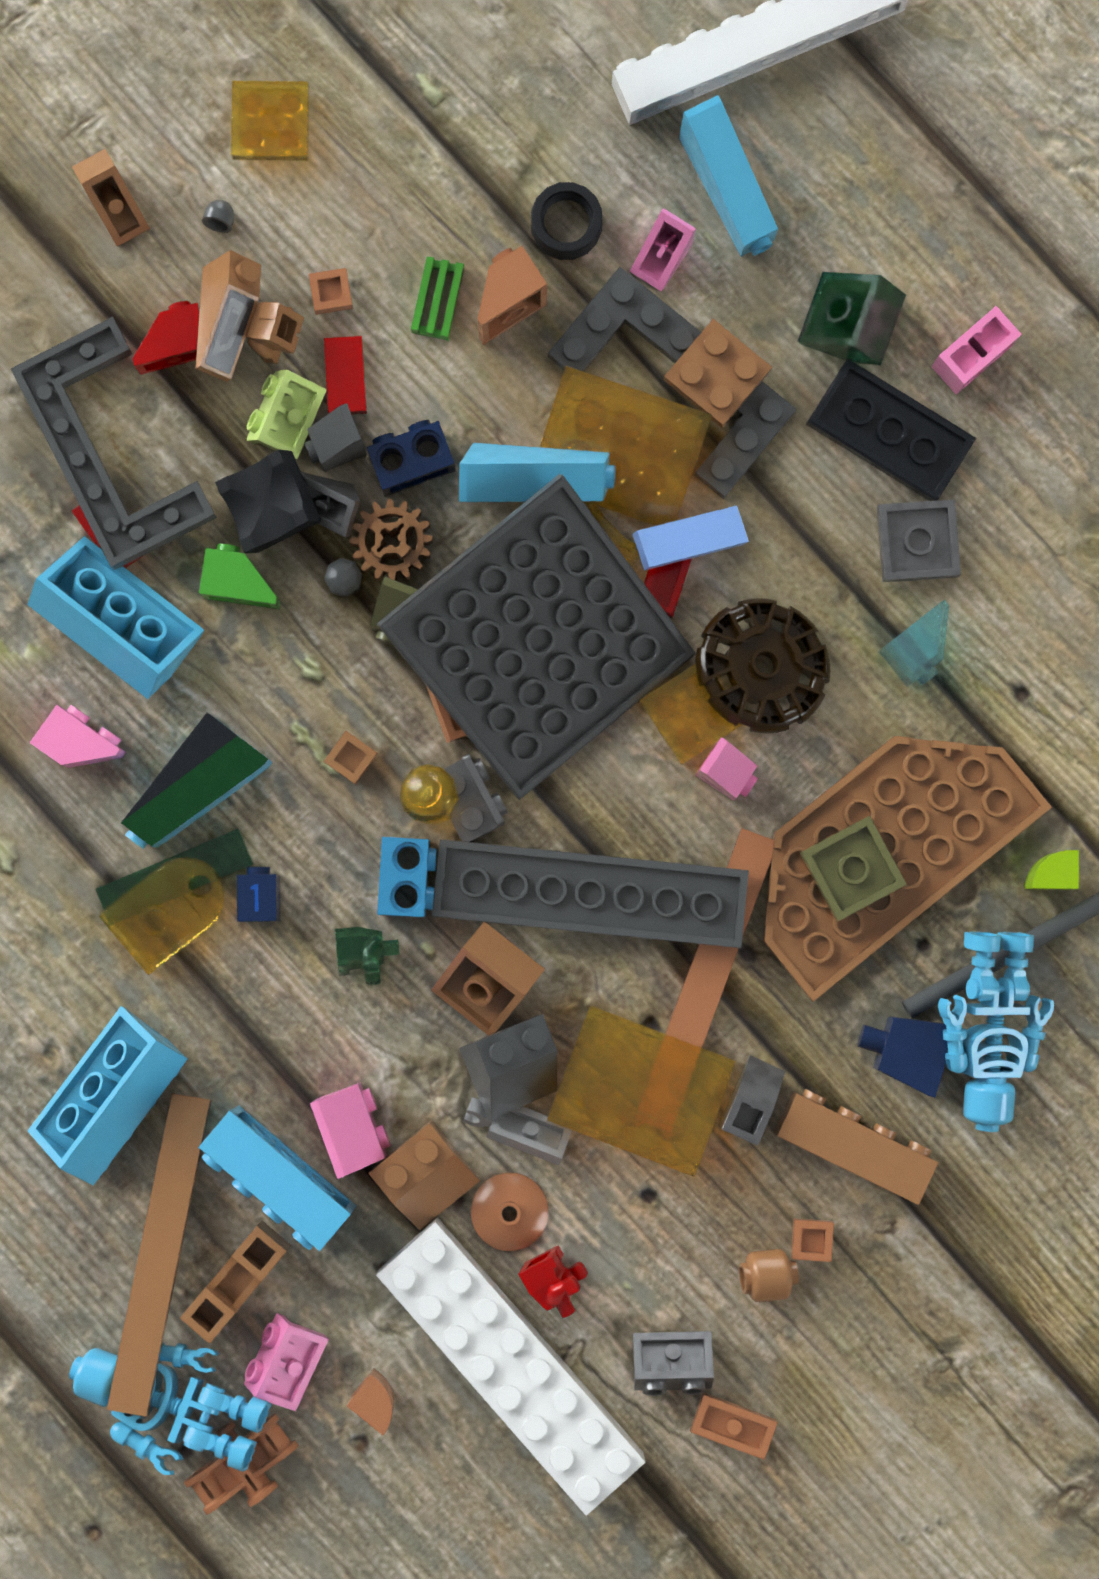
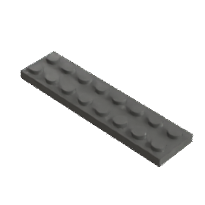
(590, 893)

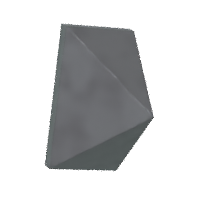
(334, 502)

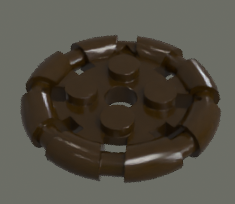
(751, 684)

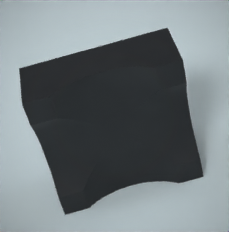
(268, 501)

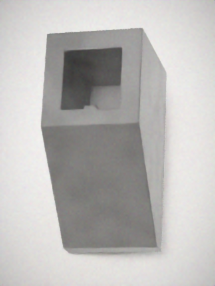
(752, 1100)

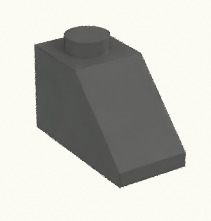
(335, 439)

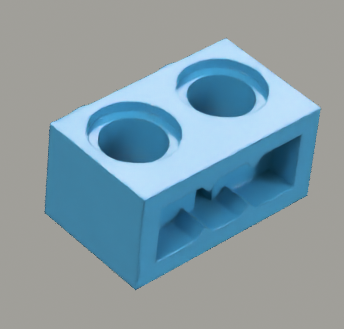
(395, 877)

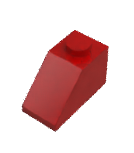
(170, 339)

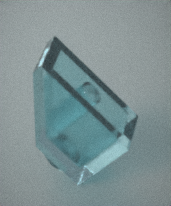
(919, 647)

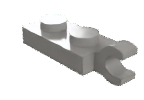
(522, 1130)

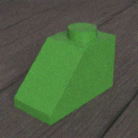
(234, 579)

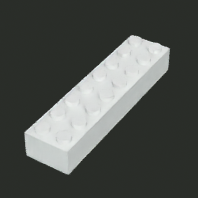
(511, 1366)

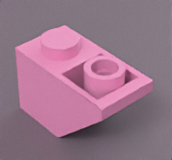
(73, 742)

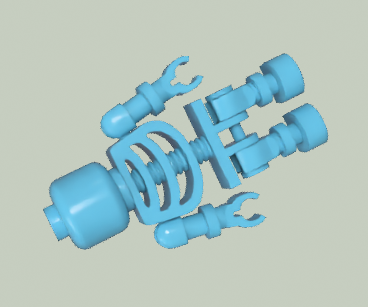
(989, 1097)
(93, 1381)

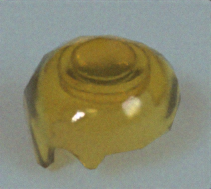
(428, 794)

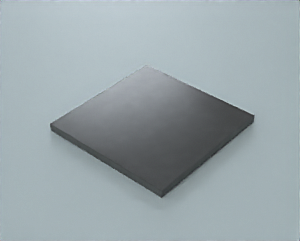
(537, 637)

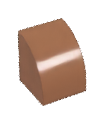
(373, 1401)

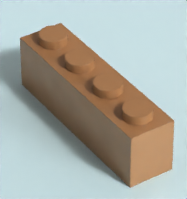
(855, 1147)

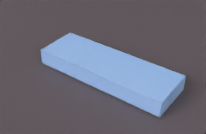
(690, 537)

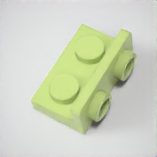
(285, 412)

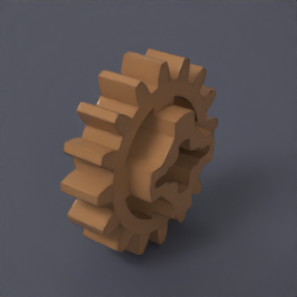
(403, 527)

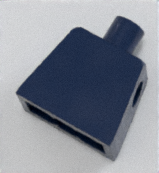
(908, 1052)

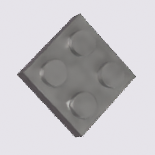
(918, 540)

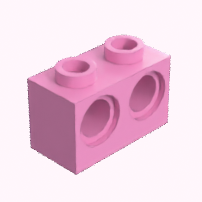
(976, 350)

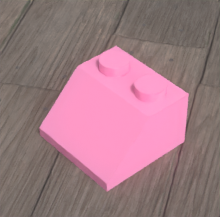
(350, 1129)

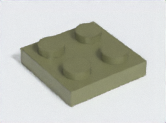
(853, 868)

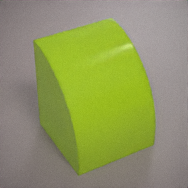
(1055, 872)

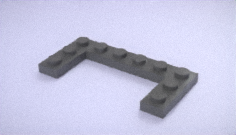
(631, 303)
(118, 533)

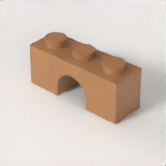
(235, 1281)

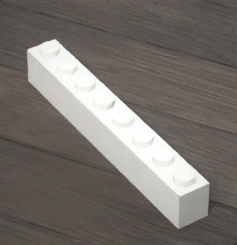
(738, 50)

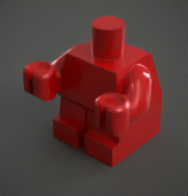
(551, 1281)

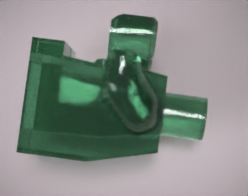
(364, 950)

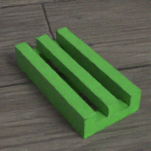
(443, 267)

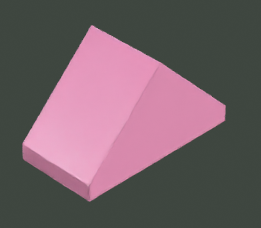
(663, 250)

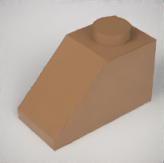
(110, 197)

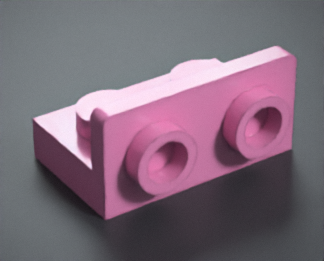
(284, 1362)

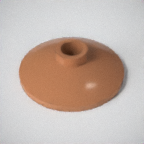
(513, 1191)

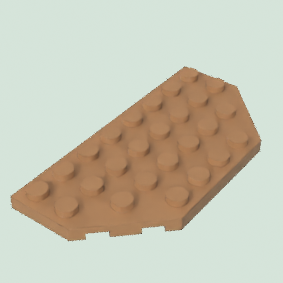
(940, 817)

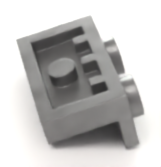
(476, 809)
(673, 1362)

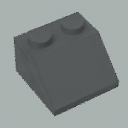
(513, 1066)

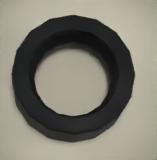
(560, 192)

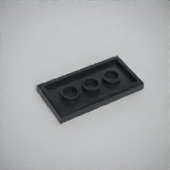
(891, 431)

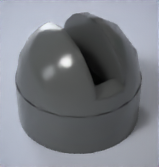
(219, 216)

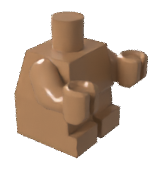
(274, 330)

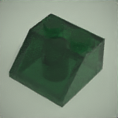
(852, 316)

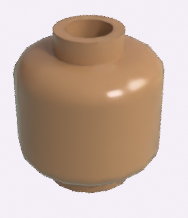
(768, 1275)

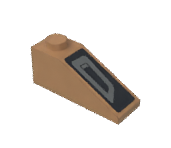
(226, 311)

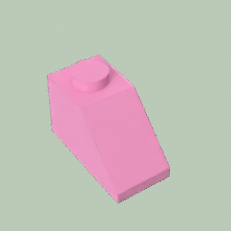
(728, 770)

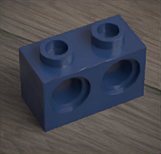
(414, 467)

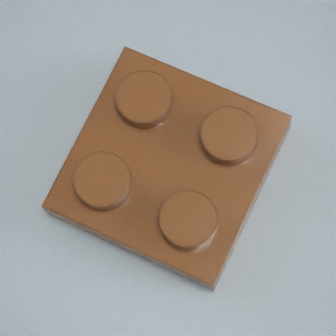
(717, 373)

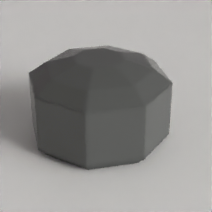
(343, 577)

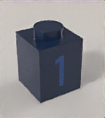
(258, 896)

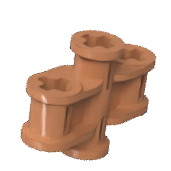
(218, 1483)

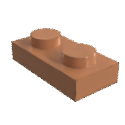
(733, 1425)

